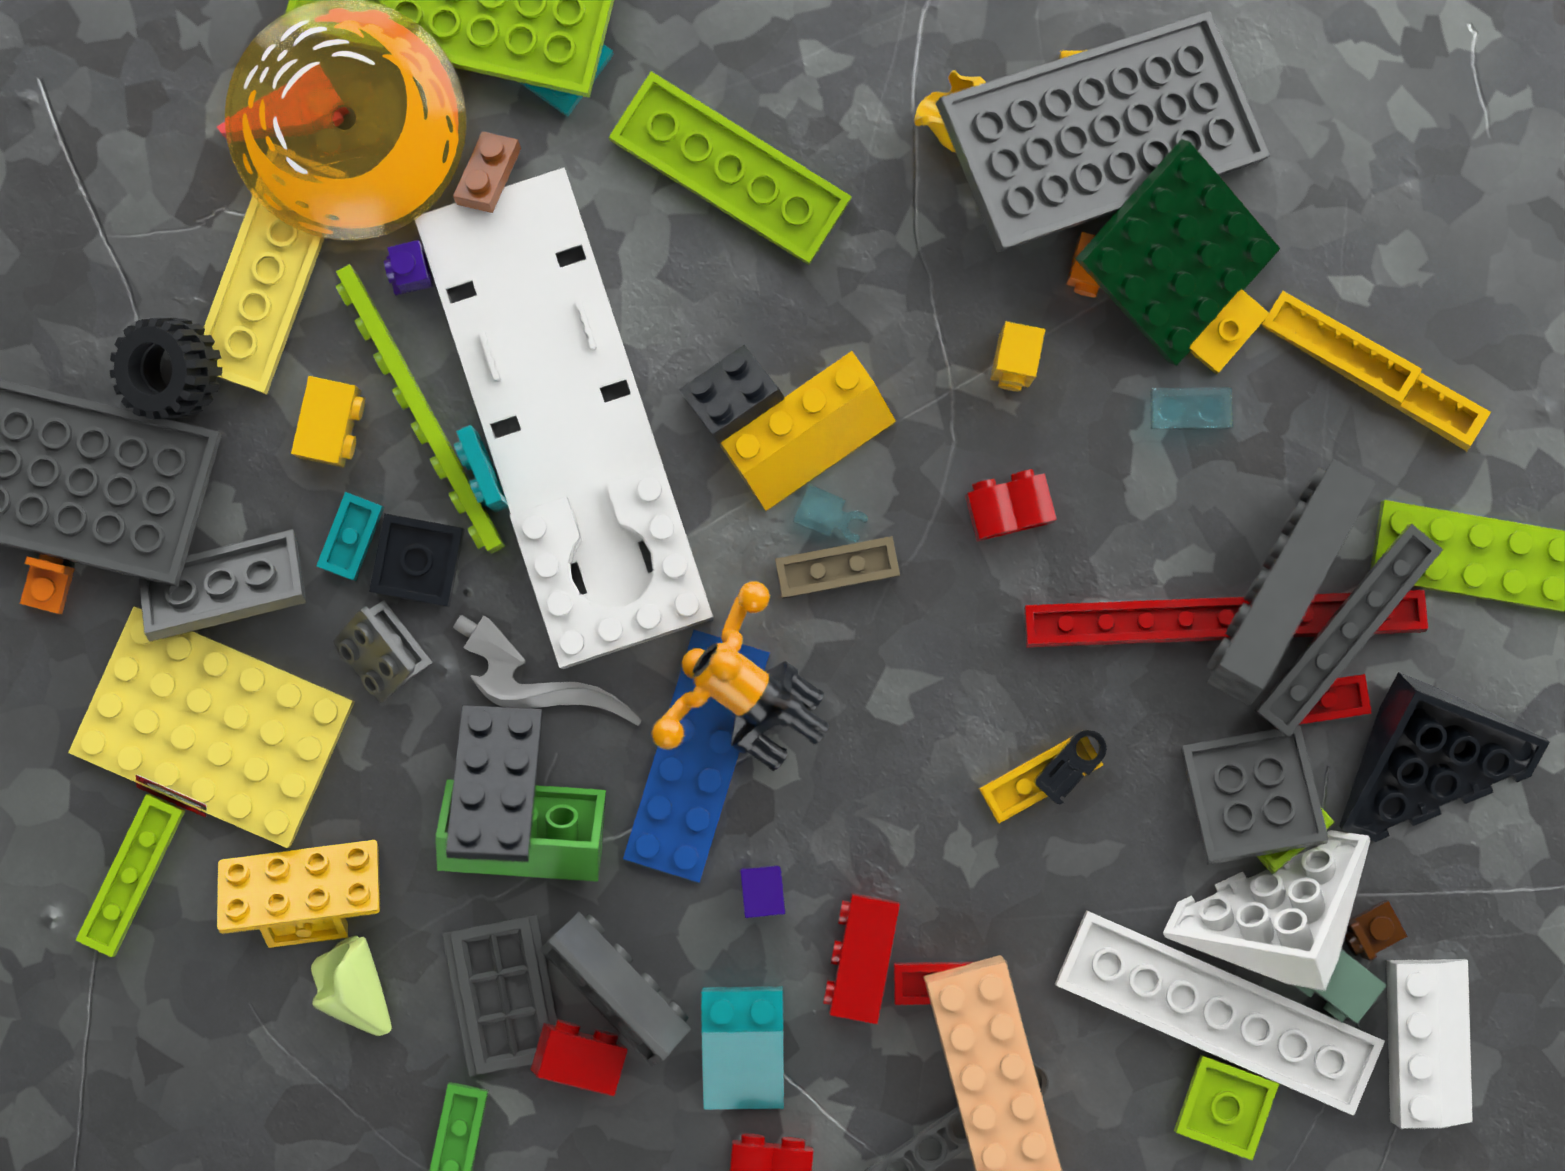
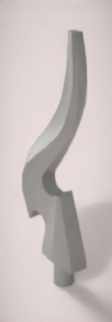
(502, 689)

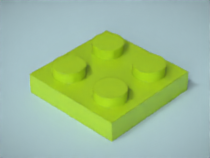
(1226, 1107)

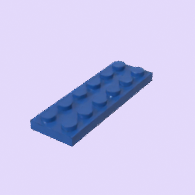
(688, 783)

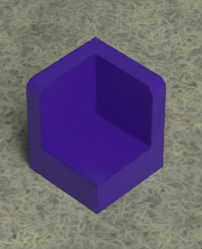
(762, 891)

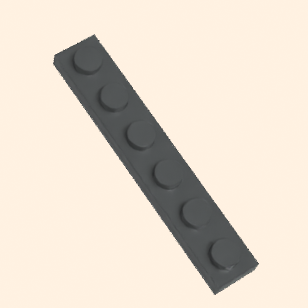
(1348, 630)

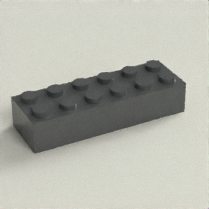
(1294, 576)

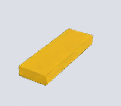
(1016, 788)

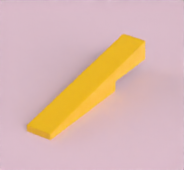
(1377, 370)

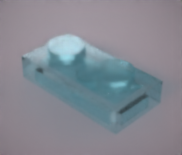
(1191, 408)

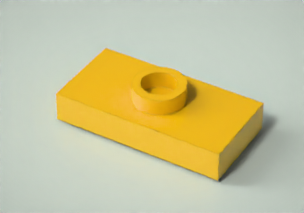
(1228, 331)

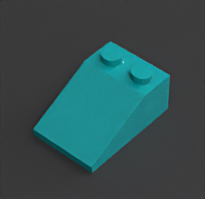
(742, 1047)

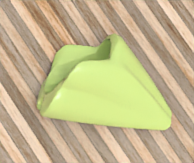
(351, 987)

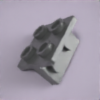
(381, 650)

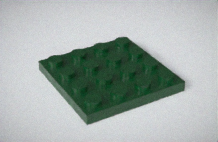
(1178, 251)

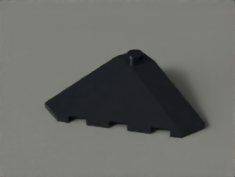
(1429, 753)

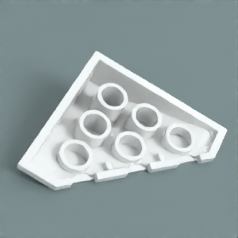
(1283, 921)

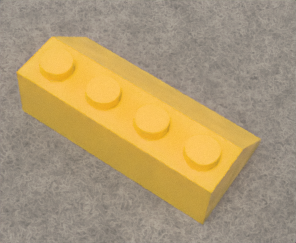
(808, 431)

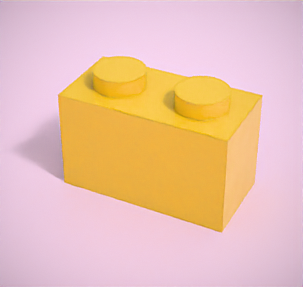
(1017, 356)
(328, 422)

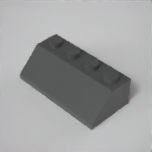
(616, 988)

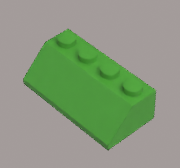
(563, 837)

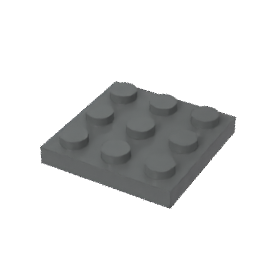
(1254, 795)

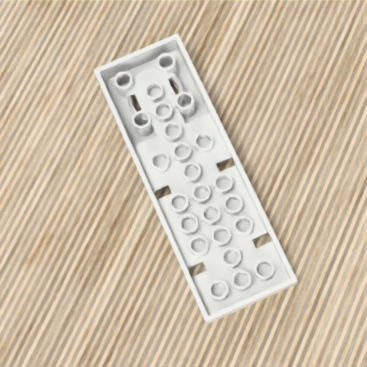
(580, 469)

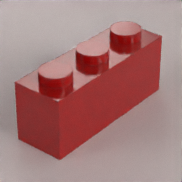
(862, 958)

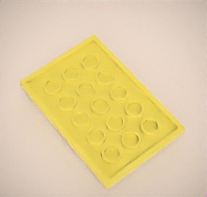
(213, 728)

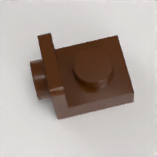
(1374, 931)

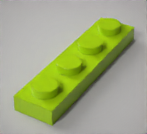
(130, 875)

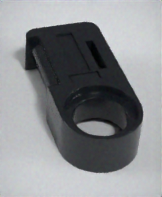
(1067, 767)

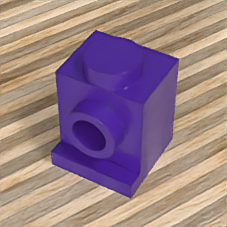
(408, 268)

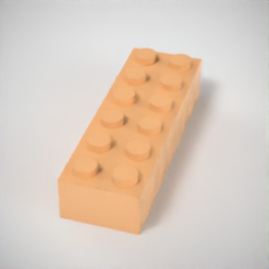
(991, 1068)

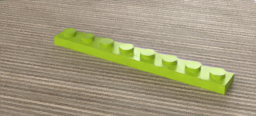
(410, 396)

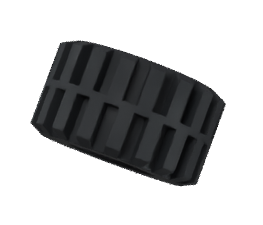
(139, 368)

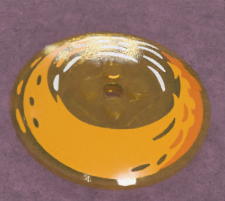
(356, 178)

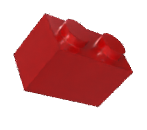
(579, 1057)

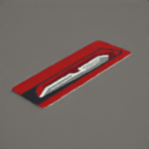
(172, 793)

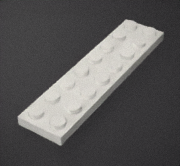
(1219, 1012)

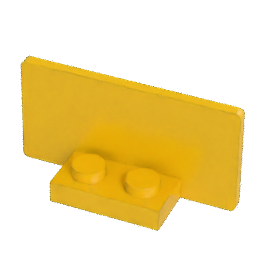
(299, 892)

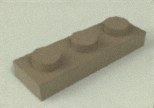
(837, 567)

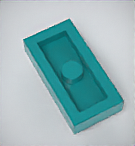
(350, 536)

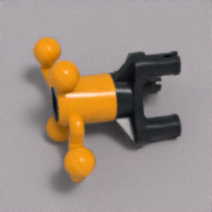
(754, 695)

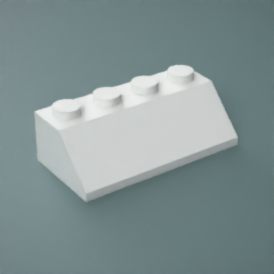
(1429, 1043)

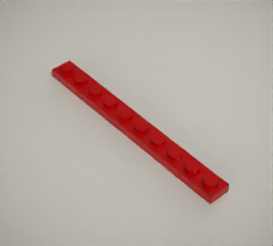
(1186, 620)

